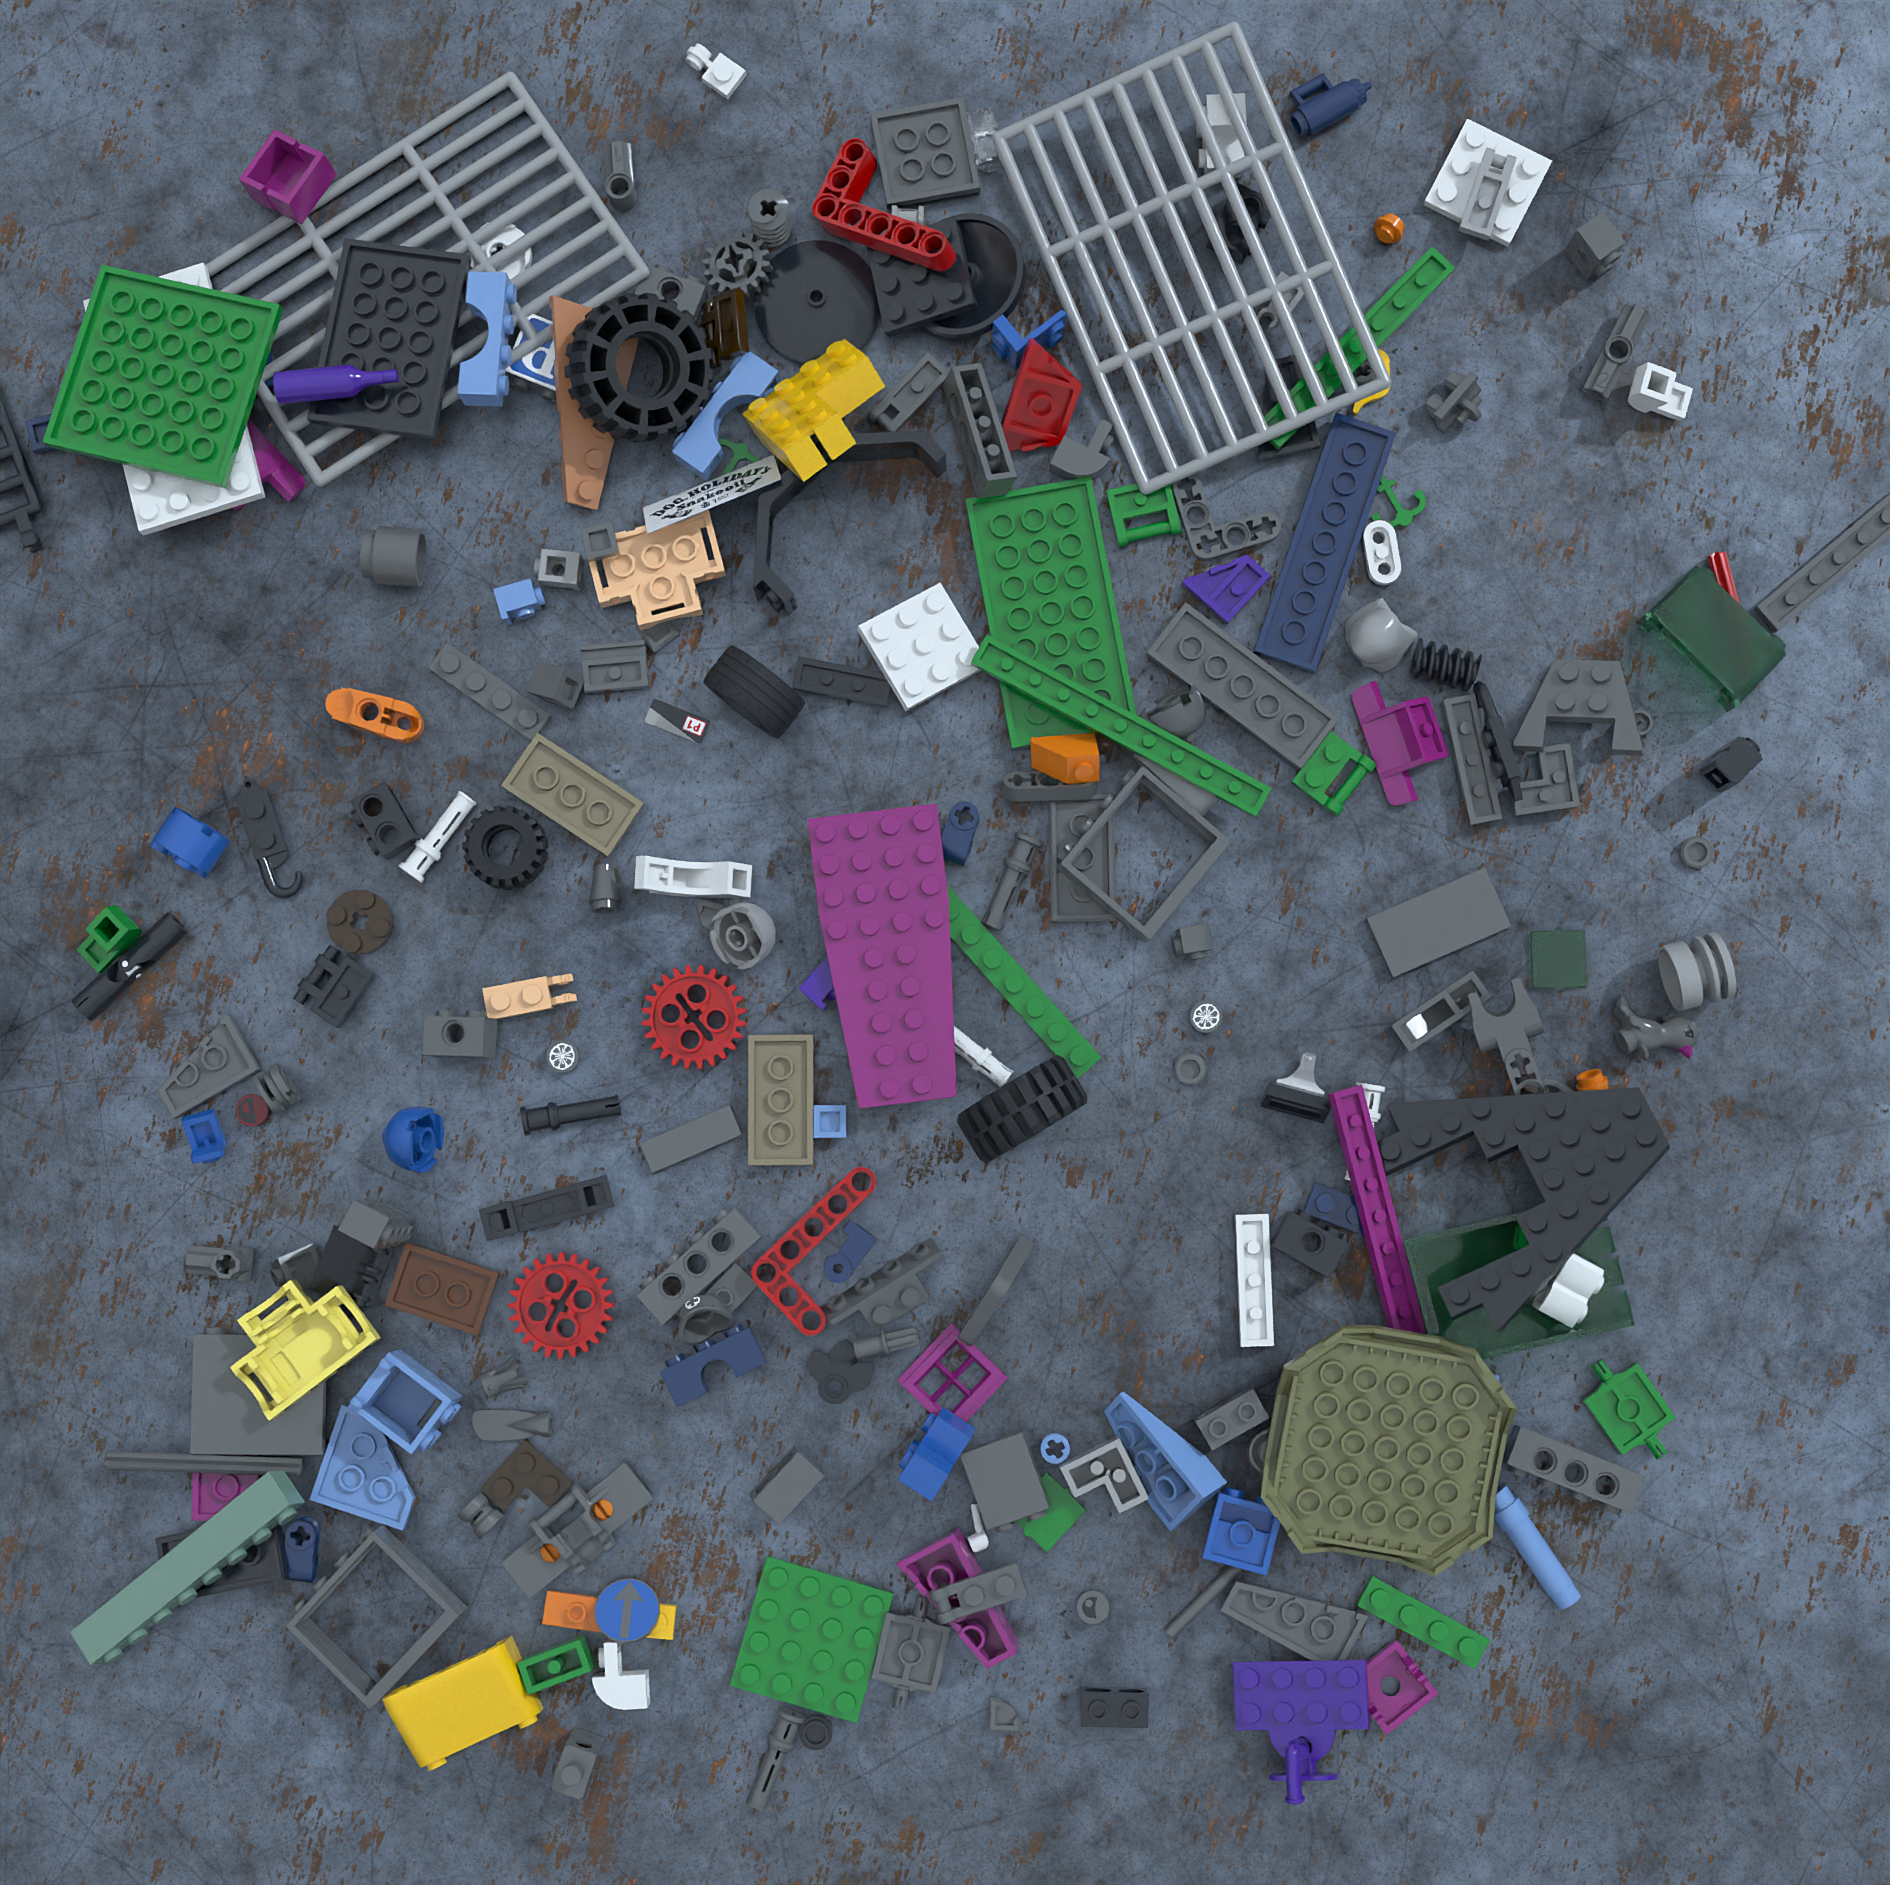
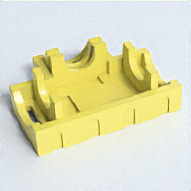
(300, 1344)

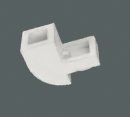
(1657, 392)
(617, 1687)

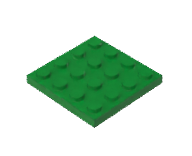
(811, 1639)

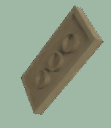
(573, 795)
(780, 1100)

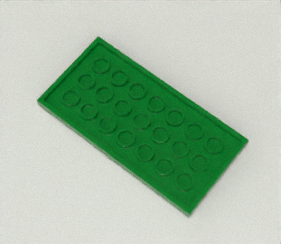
(1050, 597)

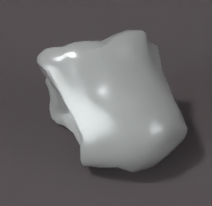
(1378, 636)

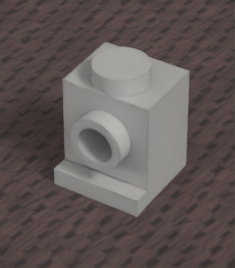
(550, 560)

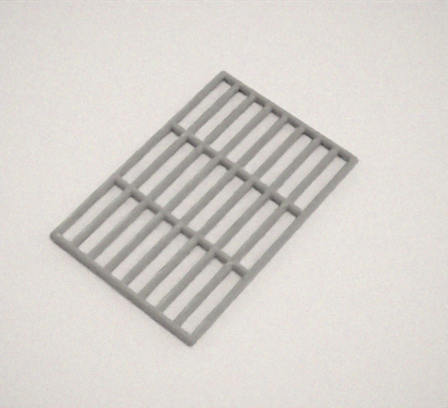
(469, 243)
(1214, 316)

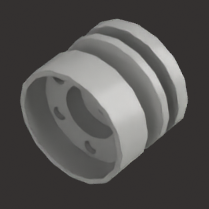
(1697, 971)

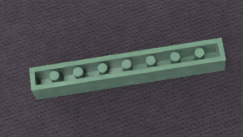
(187, 1567)

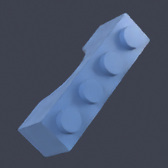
(483, 376)
(747, 381)

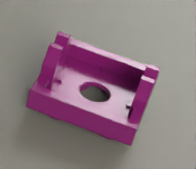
(1413, 1692)

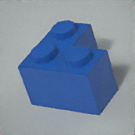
(931, 1460)

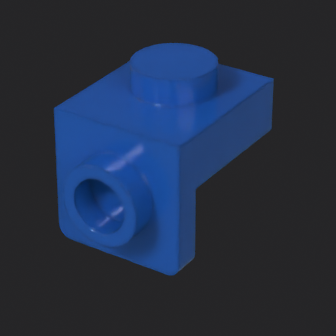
(205, 1136)

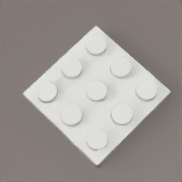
(1457, 176)
(921, 646)

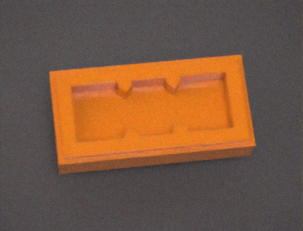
(570, 1610)

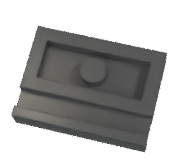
(614, 666)

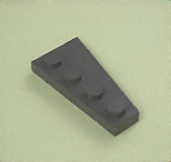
(1296, 1622)

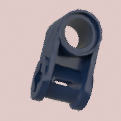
(958, 838)
(302, 1554)

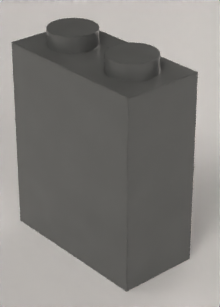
(1006, 1481)

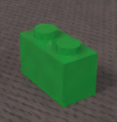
(556, 1664)

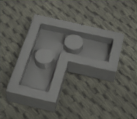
(1556, 786)

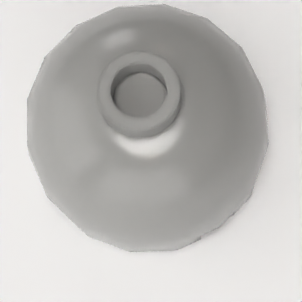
(743, 934)

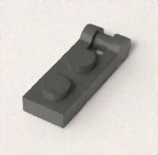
(909, 394)
(979, 1592)

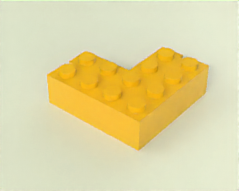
(814, 404)

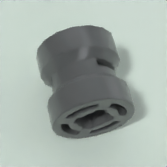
(485, 1521)

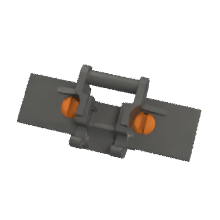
(582, 1540)

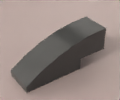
(1439, 1011)

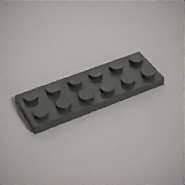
(1242, 686)

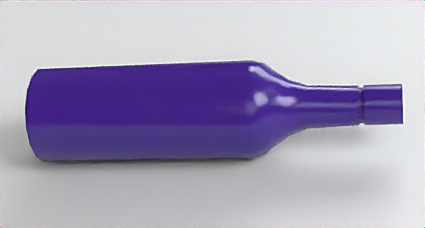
(327, 383)

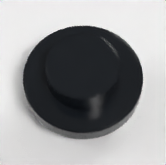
(815, 1732)

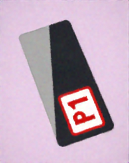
(677, 721)

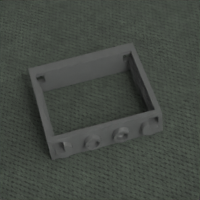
(1215, 839)
(339, 1662)

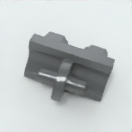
(1460, 404)

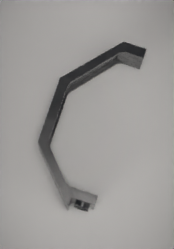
(781, 493)

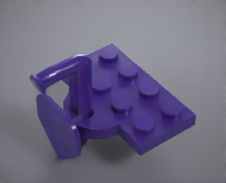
(1299, 1705)

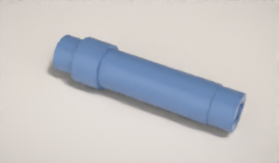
(1515, 1521)

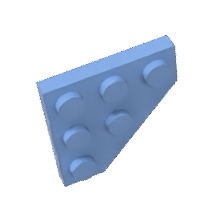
(363, 1473)

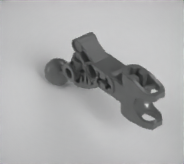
(1510, 1033)

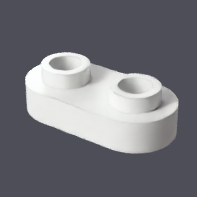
(1381, 554)

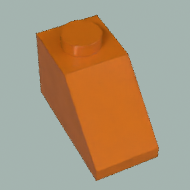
(1066, 757)

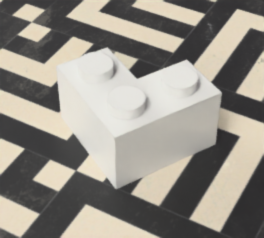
(1223, 131)

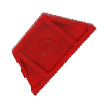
(1039, 401)

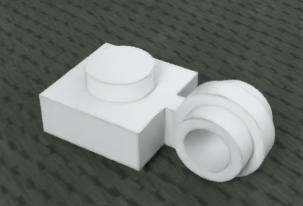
(721, 74)

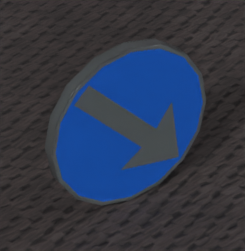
(627, 1611)

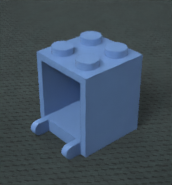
(399, 1398)

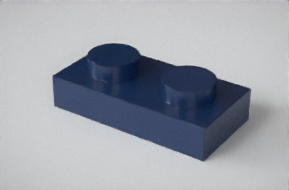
(1334, 1208)

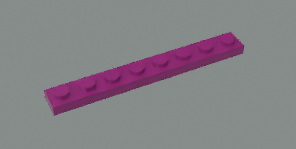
(1376, 1209)

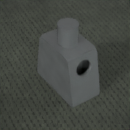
(578, 1764)

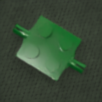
(1628, 1408)

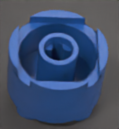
(190, 842)

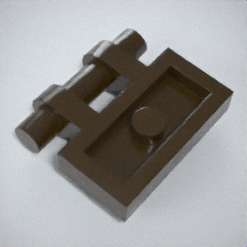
(726, 326)

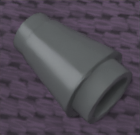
(604, 890)

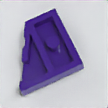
(1228, 586)

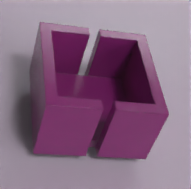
(284, 180)

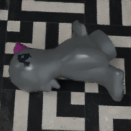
(1642, 1034)

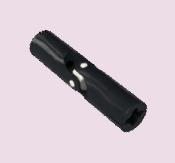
(141, 954)

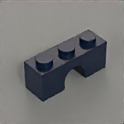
(686, 1376)

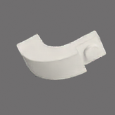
(693, 878)

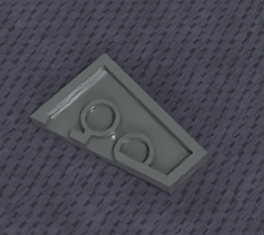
(211, 1069)

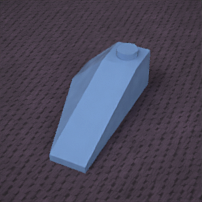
(1171, 1468)

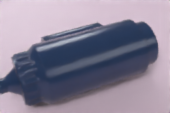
(1326, 107)

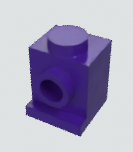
(819, 986)

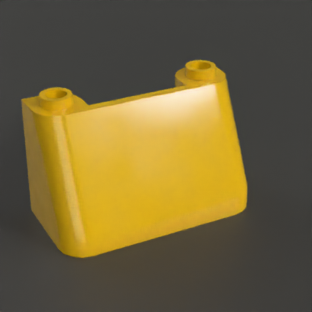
(463, 1704)

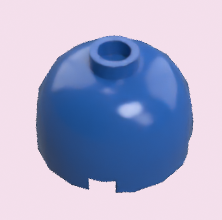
(412, 1138)

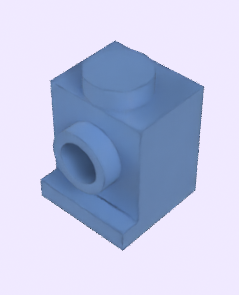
(519, 600)

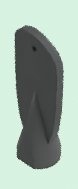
(511, 1424)

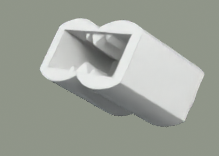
(1570, 1290)

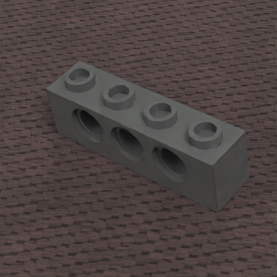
(979, 430)
(377, 1224)
(666, 1306)
(1623, 1485)

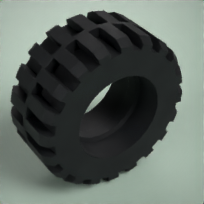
(1022, 1108)

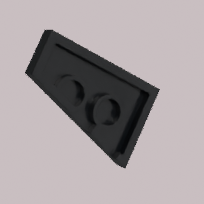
(1306, 436)

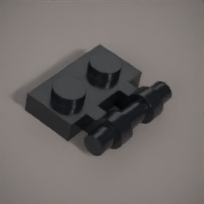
(341, 991)

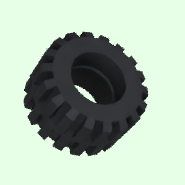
(486, 828)

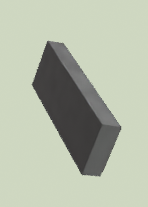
(690, 1139)

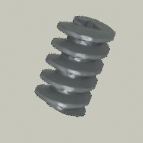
(770, 217)

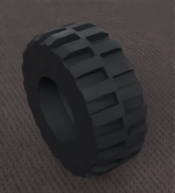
(683, 362)

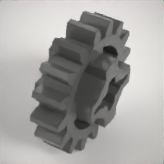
(752, 263)

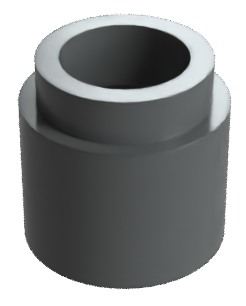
(394, 555)

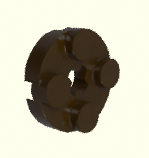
(341, 916)

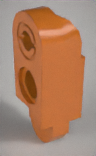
(350, 708)

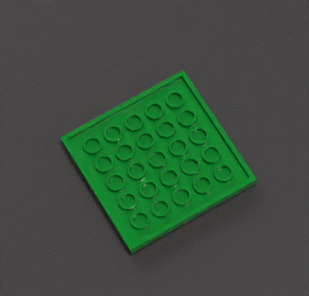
(163, 376)

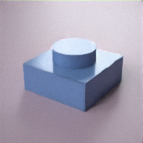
(830, 1121)

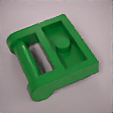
(1129, 503)
(1325, 766)

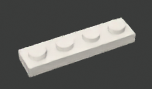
(1254, 1280)

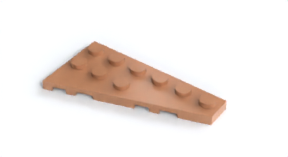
(584, 448)

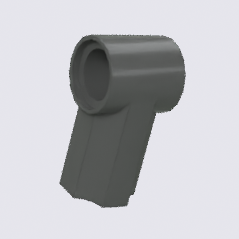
(620, 175)

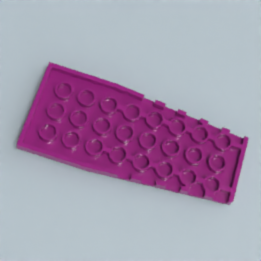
(889, 949)

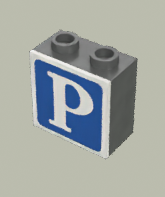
(537, 367)

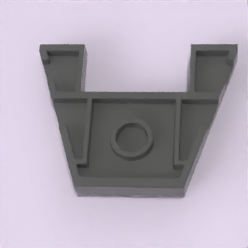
(1582, 694)

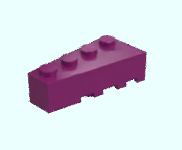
(949, 1561)

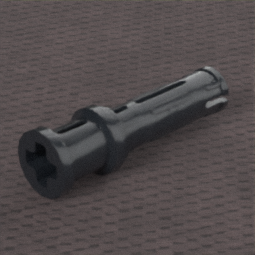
(554, 1116)

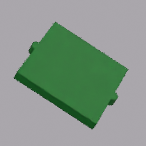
(1059, 1517)

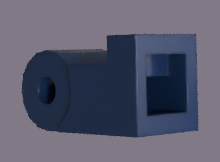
(844, 1263)

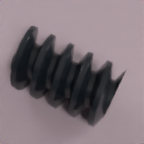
(1445, 665)

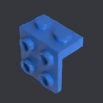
(1011, 346)

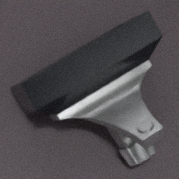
(1298, 1093)

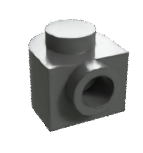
(1193, 941)

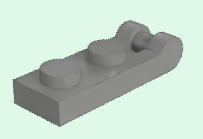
(1487, 195)

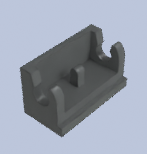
(786, 1484)

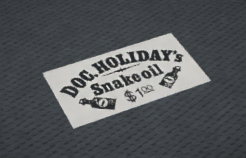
(711, 494)

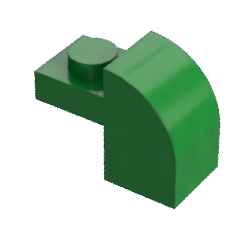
(109, 936)

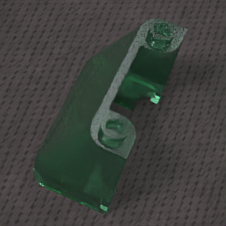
(1715, 635)

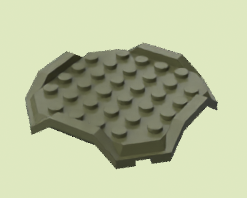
(1387, 1447)

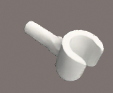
(979, 1540)

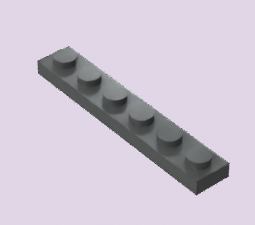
(1827, 567)

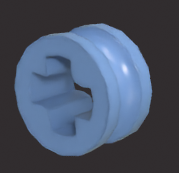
(1057, 1438)

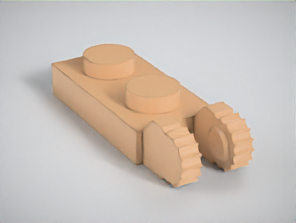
(525, 996)

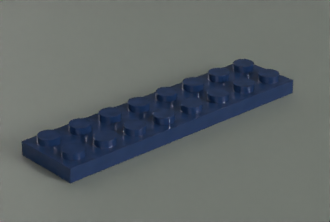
(1324, 542)

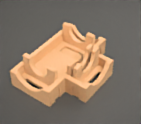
(660, 570)

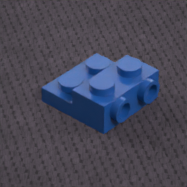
(1241, 1532)

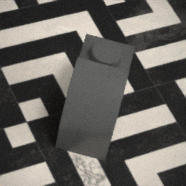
(1076, 460)

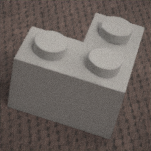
(1108, 1466)

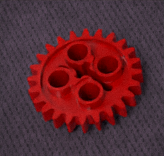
(717, 999)
(536, 1289)

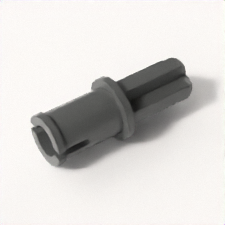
(886, 1342)

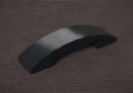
(546, 1208)

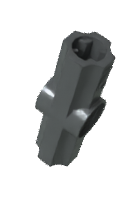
(1607, 368)

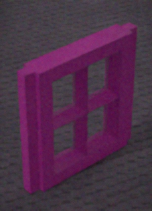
(931, 1358)

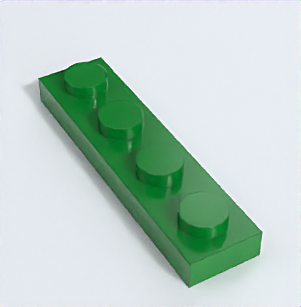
(1422, 1622)

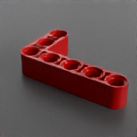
(872, 222)
(806, 1245)

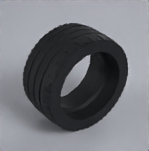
(754, 691)

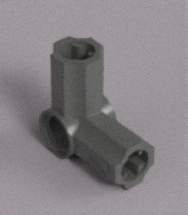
(226, 1263)

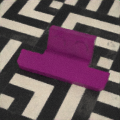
(274, 467)
(1398, 739)

